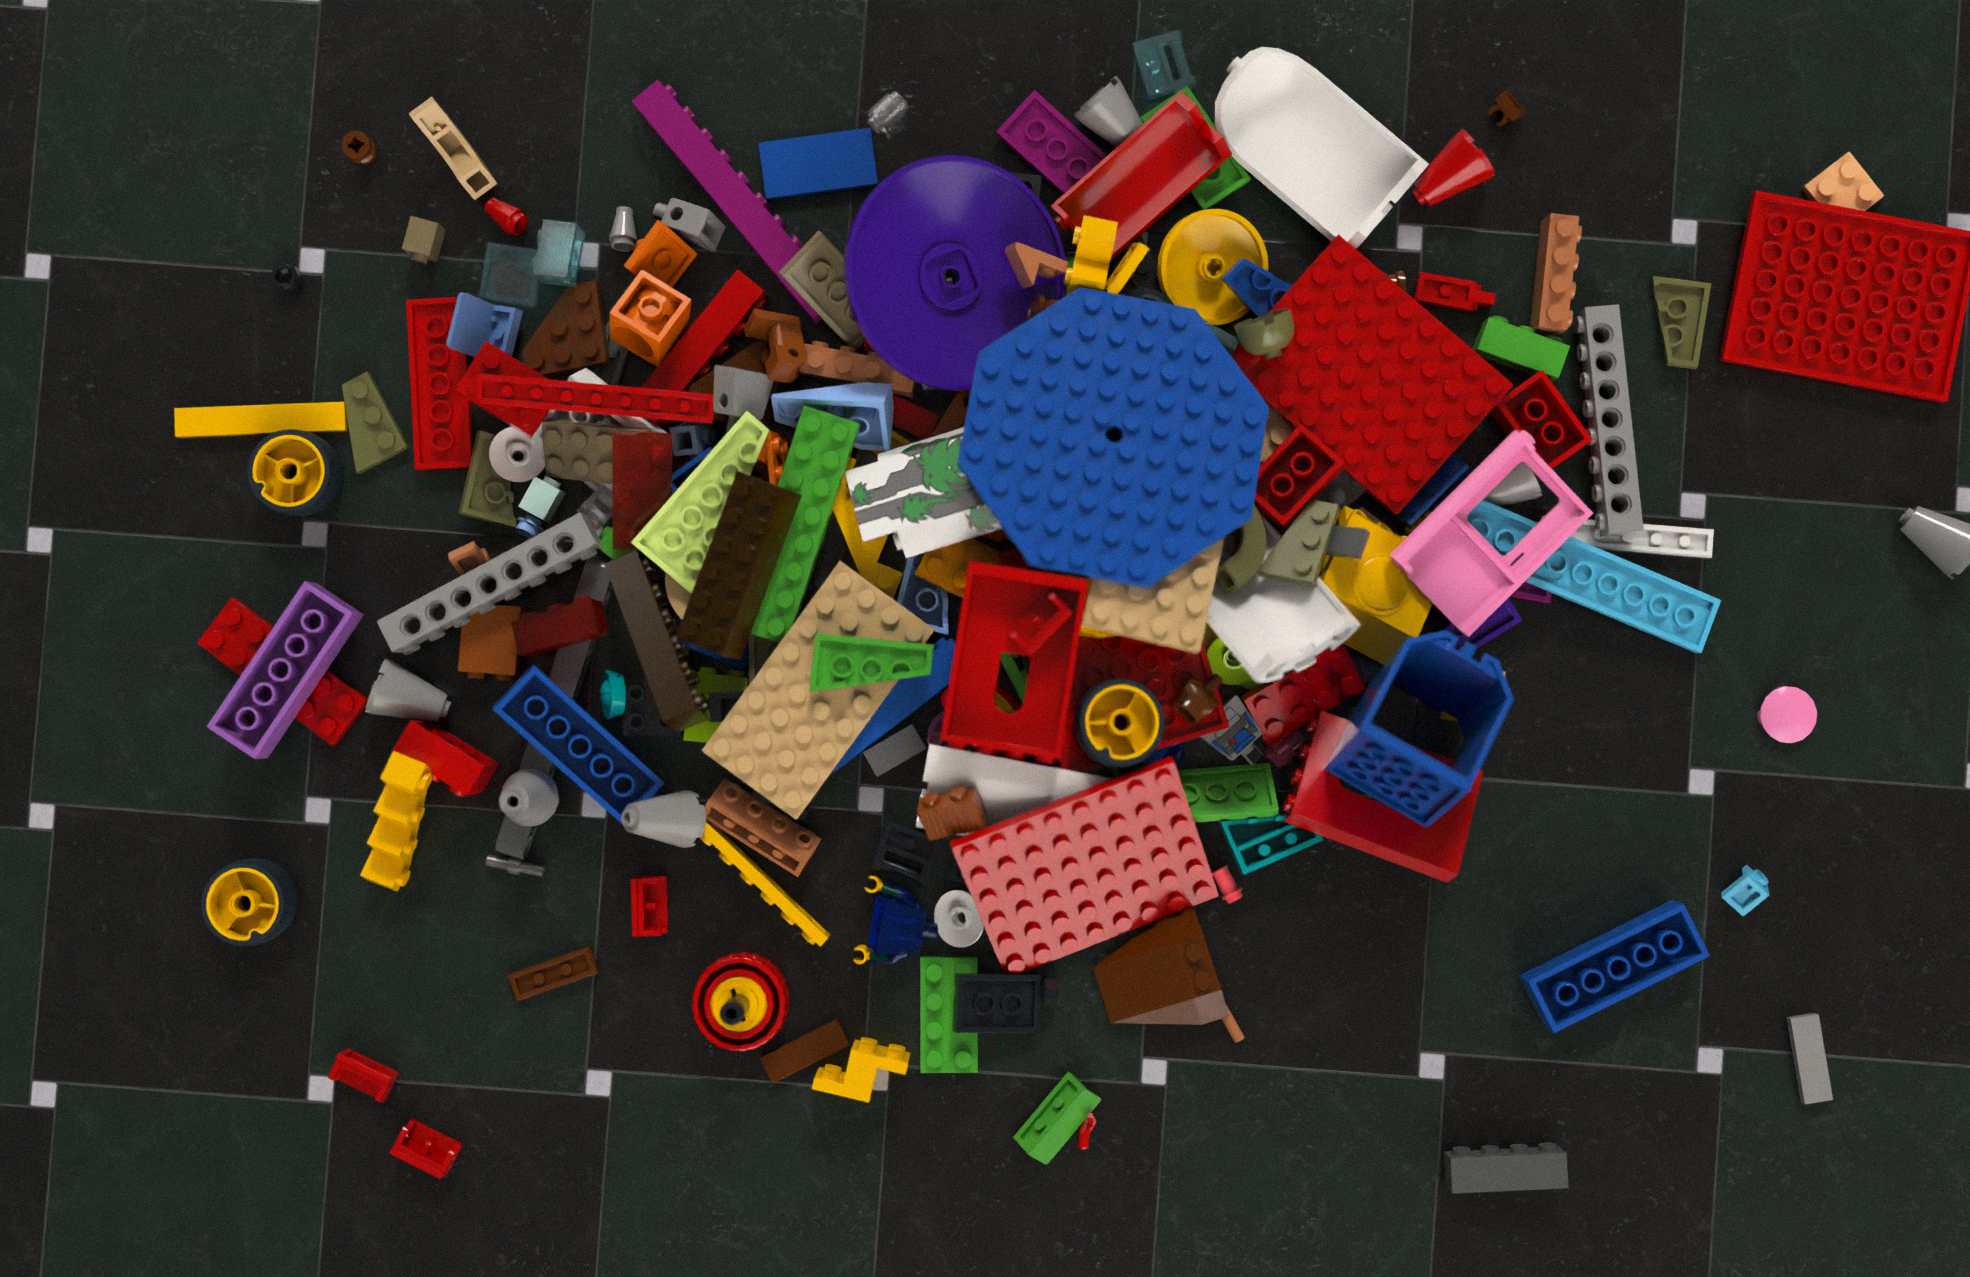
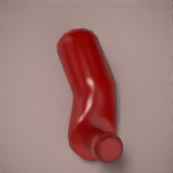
(1085, 1130)

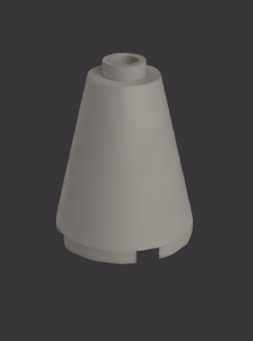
(1110, 113)
(1515, 487)
(1939, 538)
(405, 695)
(529, 797)
(667, 818)

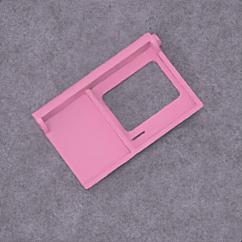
(1459, 566)

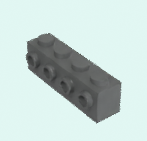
(1505, 1169)

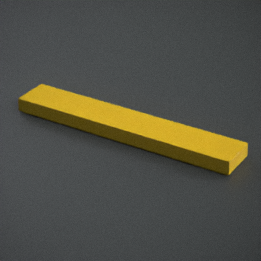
(260, 419)

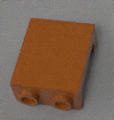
(490, 644)

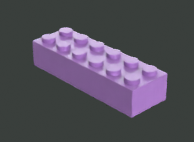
(285, 670)

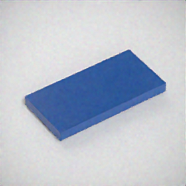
(818, 164)

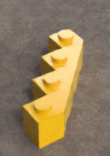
(1093, 254)
(862, 553)
(398, 823)

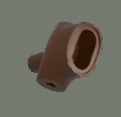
(1197, 699)

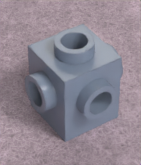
(692, 438)

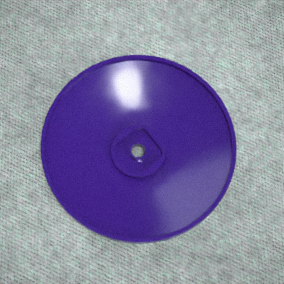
(935, 219)

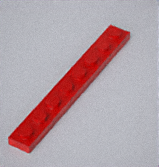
(594, 398)

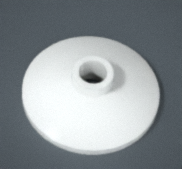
(512, 441)
(950, 921)

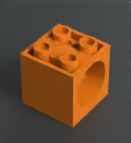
(650, 318)

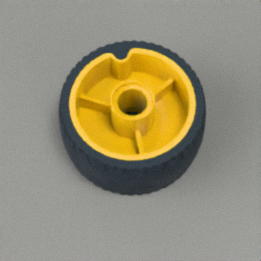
(317, 475)
(1096, 729)
(271, 897)

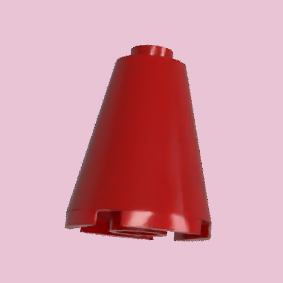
(1453, 171)

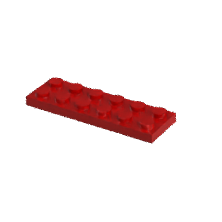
(438, 414)
(236, 639)

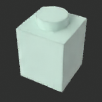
(542, 498)

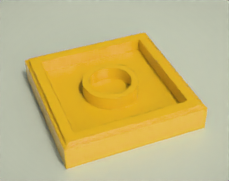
(1125, 268)

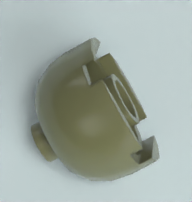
(1266, 333)

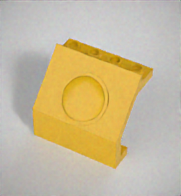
(1376, 591)

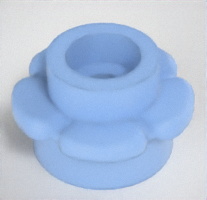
(529, 526)

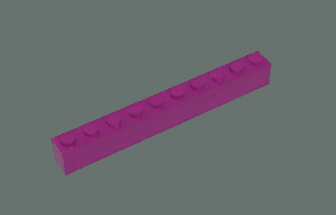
(720, 181)

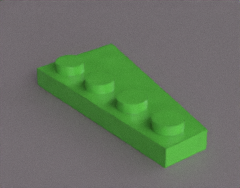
(860, 661)

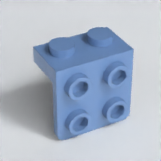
(479, 321)

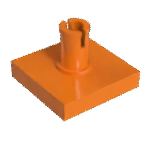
(661, 255)

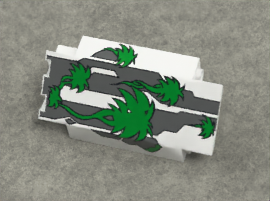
(919, 496)

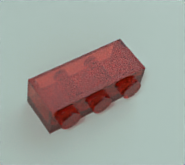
(559, 627)

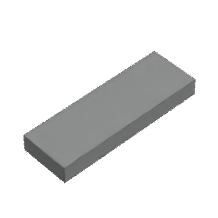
(1809, 1058)

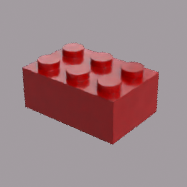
(497, 362)
(1545, 416)
(1294, 476)
(448, 757)

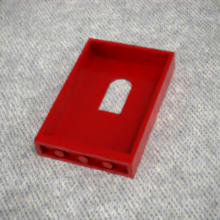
(991, 607)
(1330, 810)

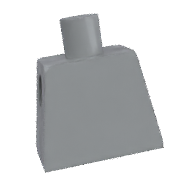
(740, 392)

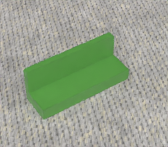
(1056, 1119)

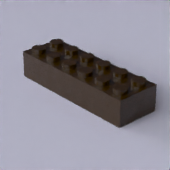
(738, 566)
(656, 641)

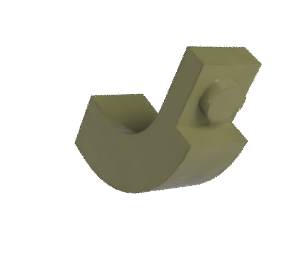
(1245, 554)

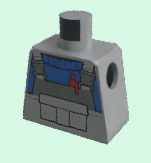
(691, 222)
(1239, 736)

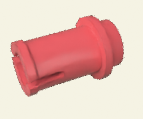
(1227, 884)

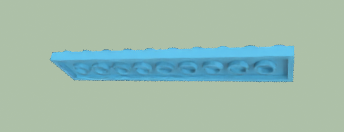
(1607, 582)

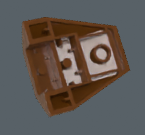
(1163, 976)

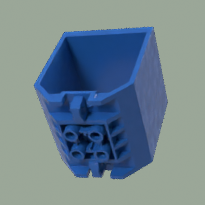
(1449, 682)

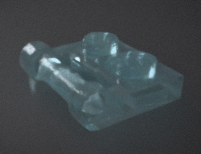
(1155, 66)

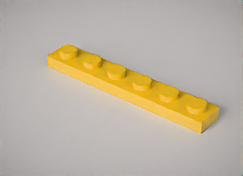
(771, 891)

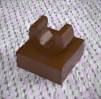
(1509, 106)

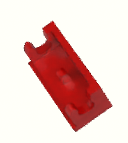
(1040, 623)
(649, 905)
(363, 1074)
(426, 1148)

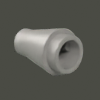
(623, 231)

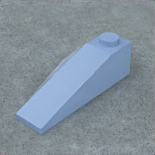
(860, 402)

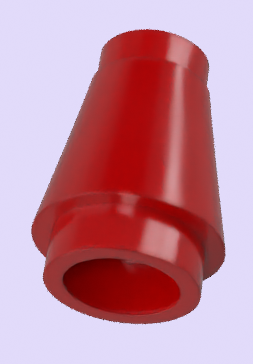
(506, 216)

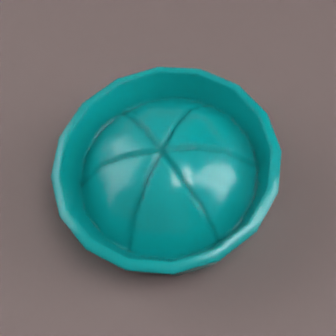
(612, 694)

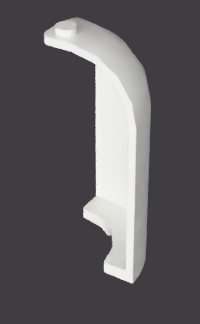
(1312, 144)
(1277, 622)
(1004, 784)

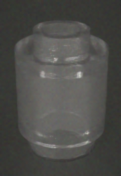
(887, 112)

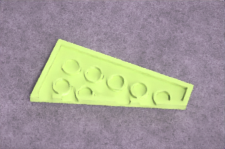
(686, 523)

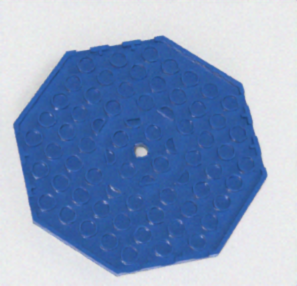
(1100, 505)

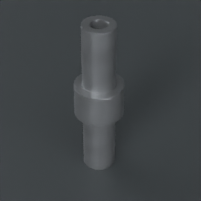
(515, 865)

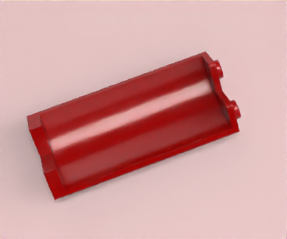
(1146, 173)

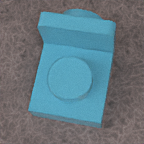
(1747, 891)

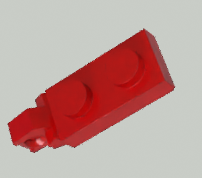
(1451, 293)

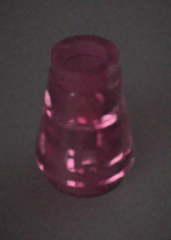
(1283, 750)

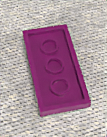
(1050, 143)

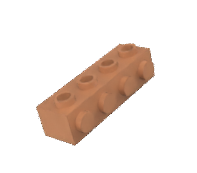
(1555, 274)
(849, 367)
(761, 827)

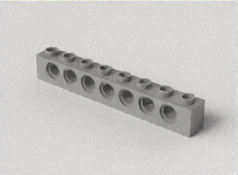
(1607, 323)
(397, 625)

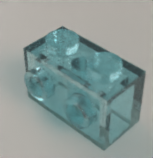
(558, 253)

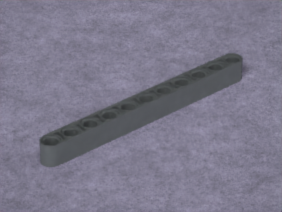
(567, 673)

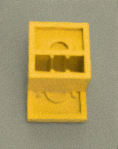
(861, 1069)

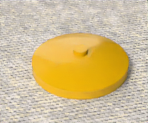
(1199, 255)

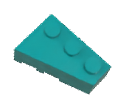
(1264, 840)

